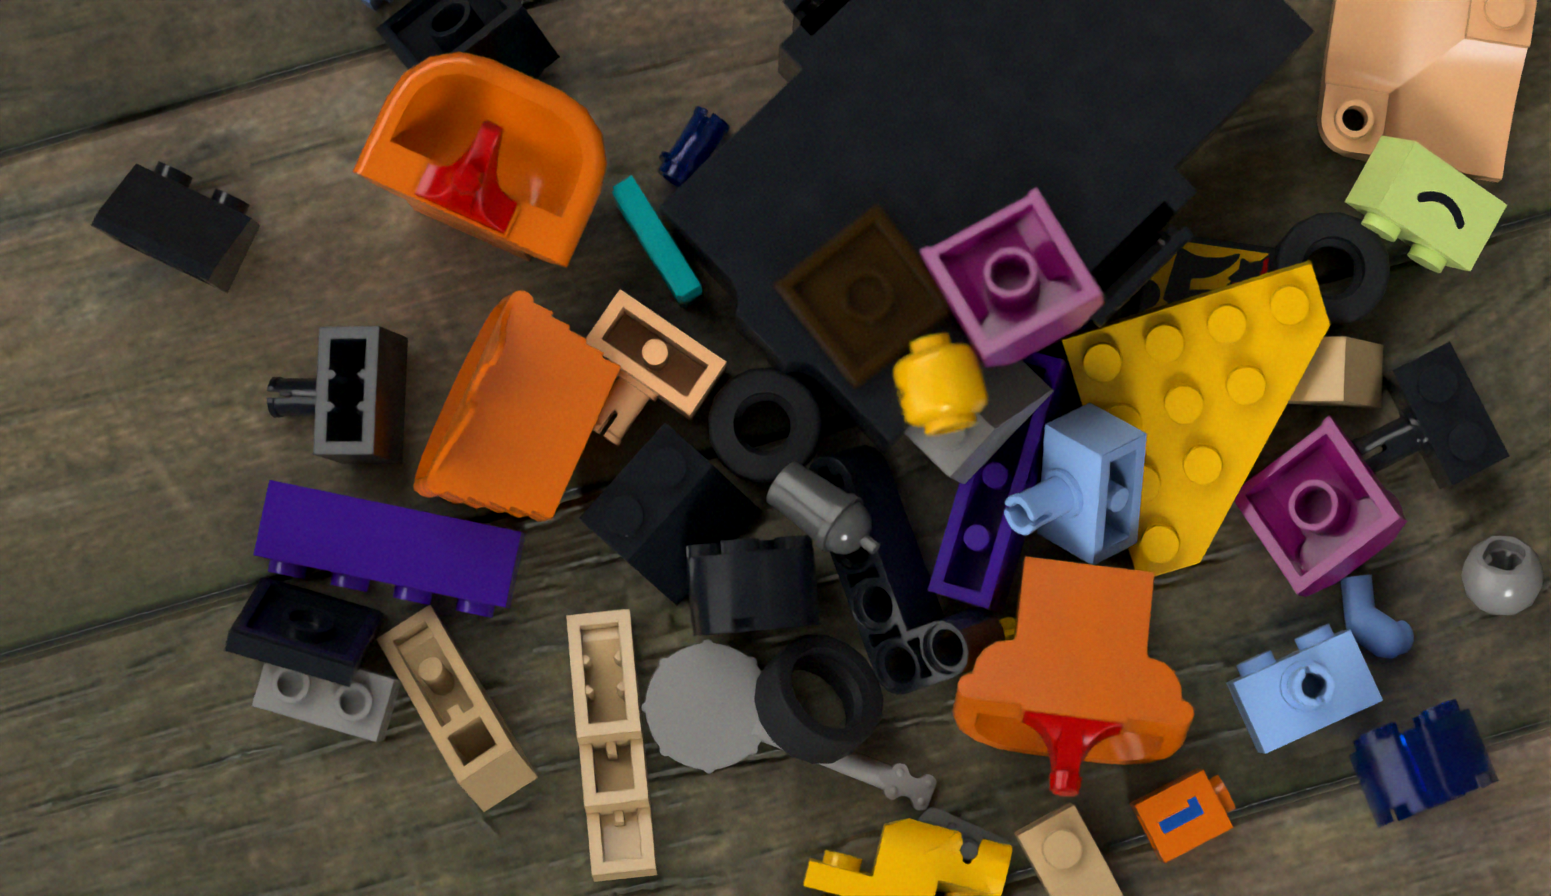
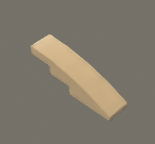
(611, 745)

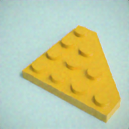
(1207, 391)

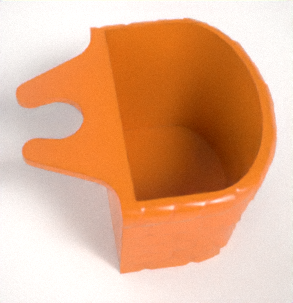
(516, 414)

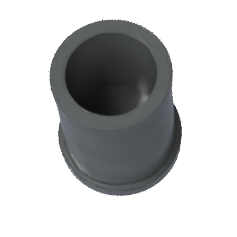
(822, 510)

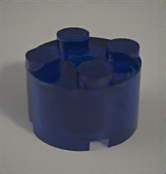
(1421, 765)

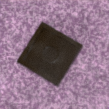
(864, 296)

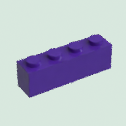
(978, 542)
(388, 545)

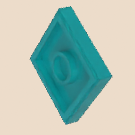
(657, 242)

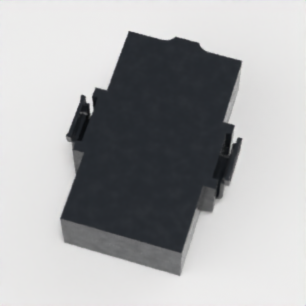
(957, 117)

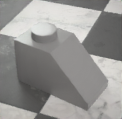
(1012, 397)

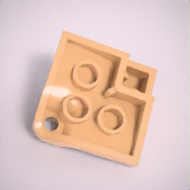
(1426, 76)

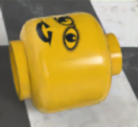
(940, 385)

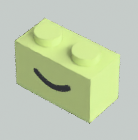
(1424, 204)

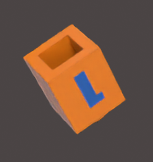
(1184, 813)

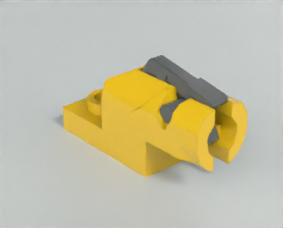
(918, 860)

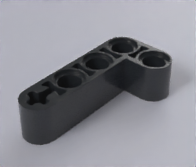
(889, 592)

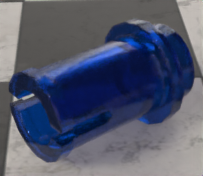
(693, 146)

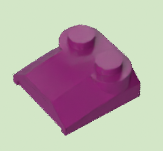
(1014, 281)
(1320, 510)

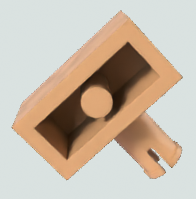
(654, 365)

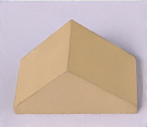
(1342, 375)

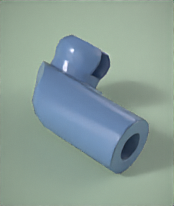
(1369, 625)

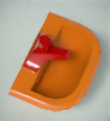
(489, 154)
(1076, 675)

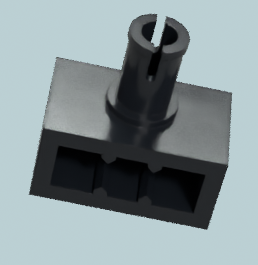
(354, 397)
(1437, 419)

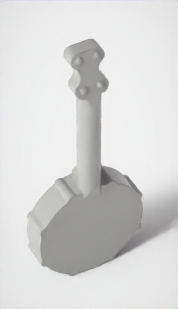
(707, 719)

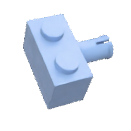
(1086, 487)
(1303, 689)

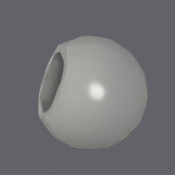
(1502, 575)

